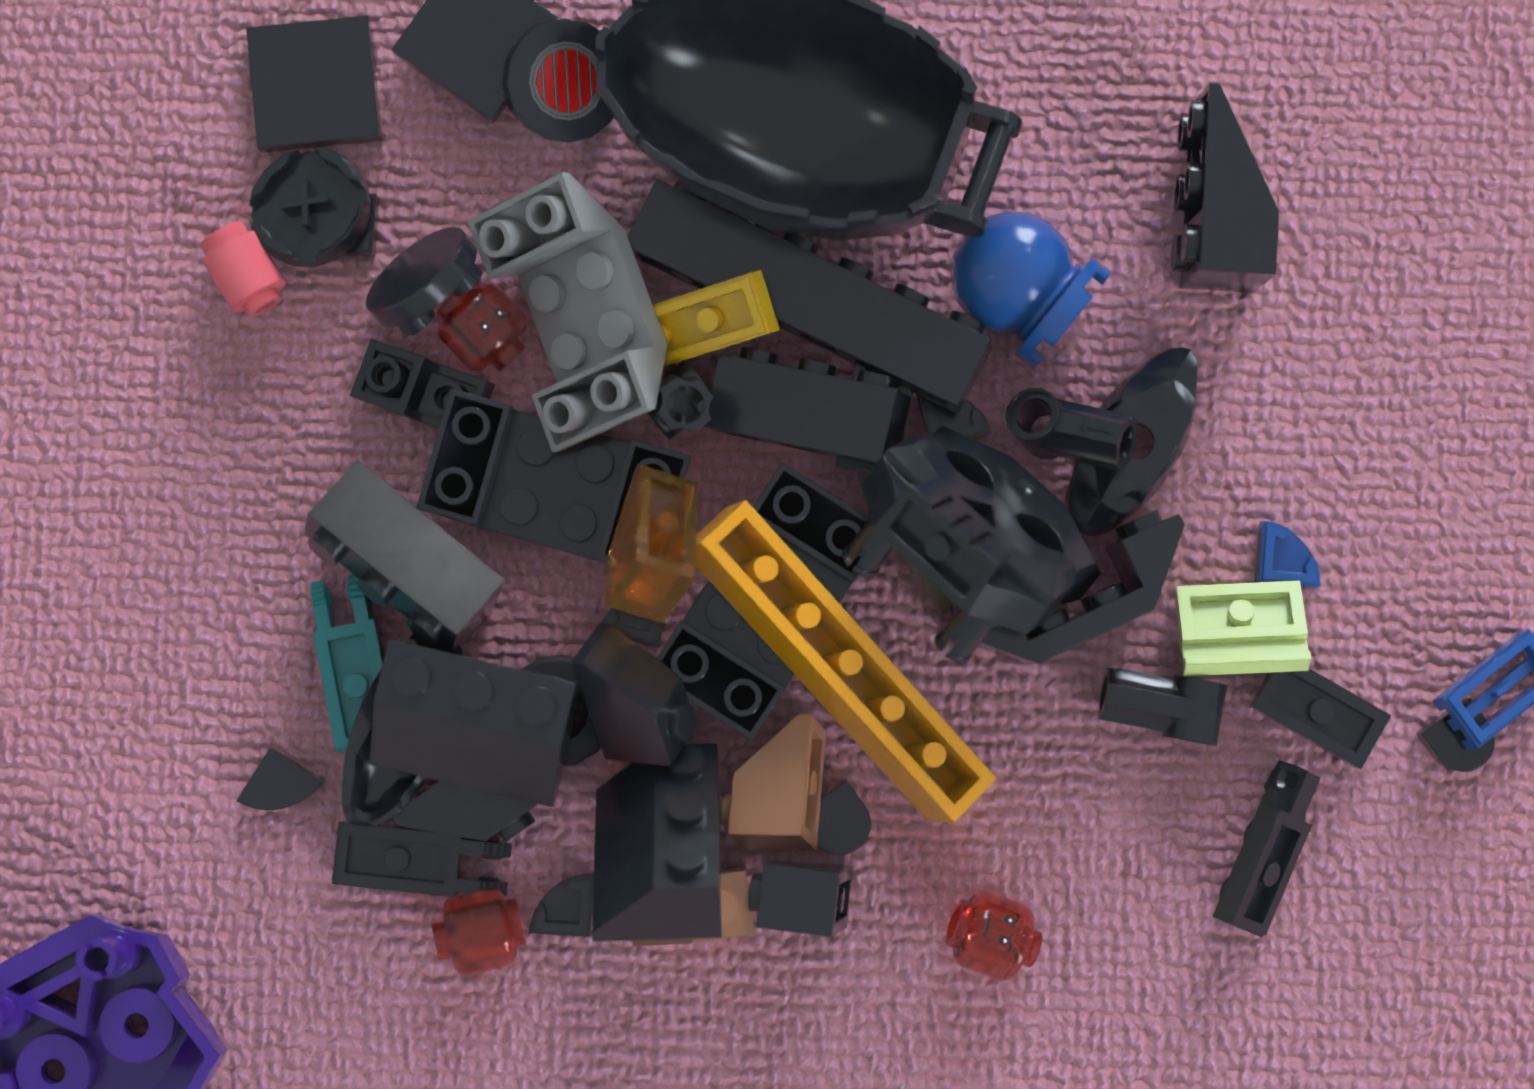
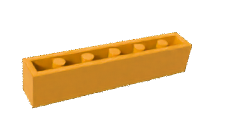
(840, 664)

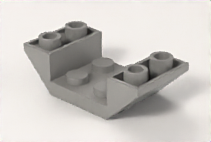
(583, 303)

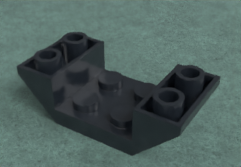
(501, 476)
(1142, 563)
(715, 649)

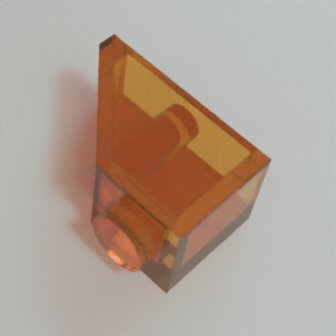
(653, 545)

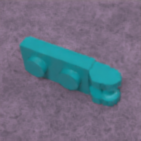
(347, 656)

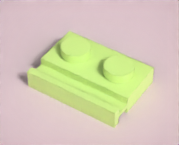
(1242, 628)

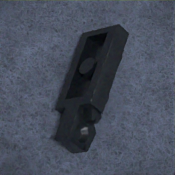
(1268, 851)

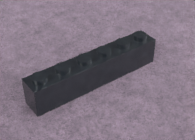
(815, 297)

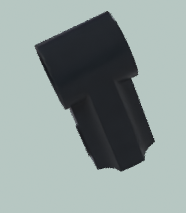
(681, 401)
(1074, 431)
(1177, 706)

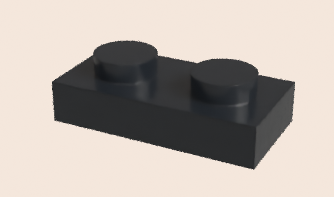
(1322, 714)

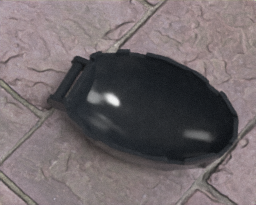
(803, 113)

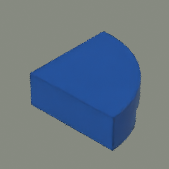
(1284, 557)

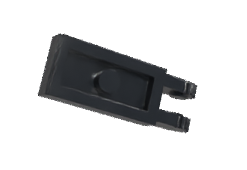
(411, 860)

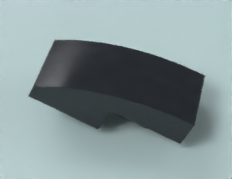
(411, 383)

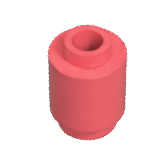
(242, 269)

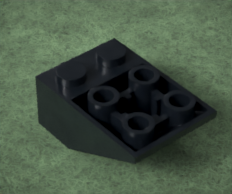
(1226, 204)

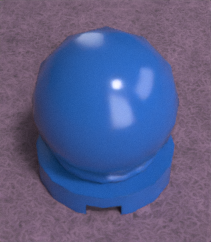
(1022, 280)

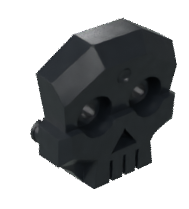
(976, 533)

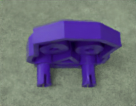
(120, 976)

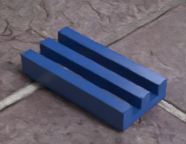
(1463, 716)

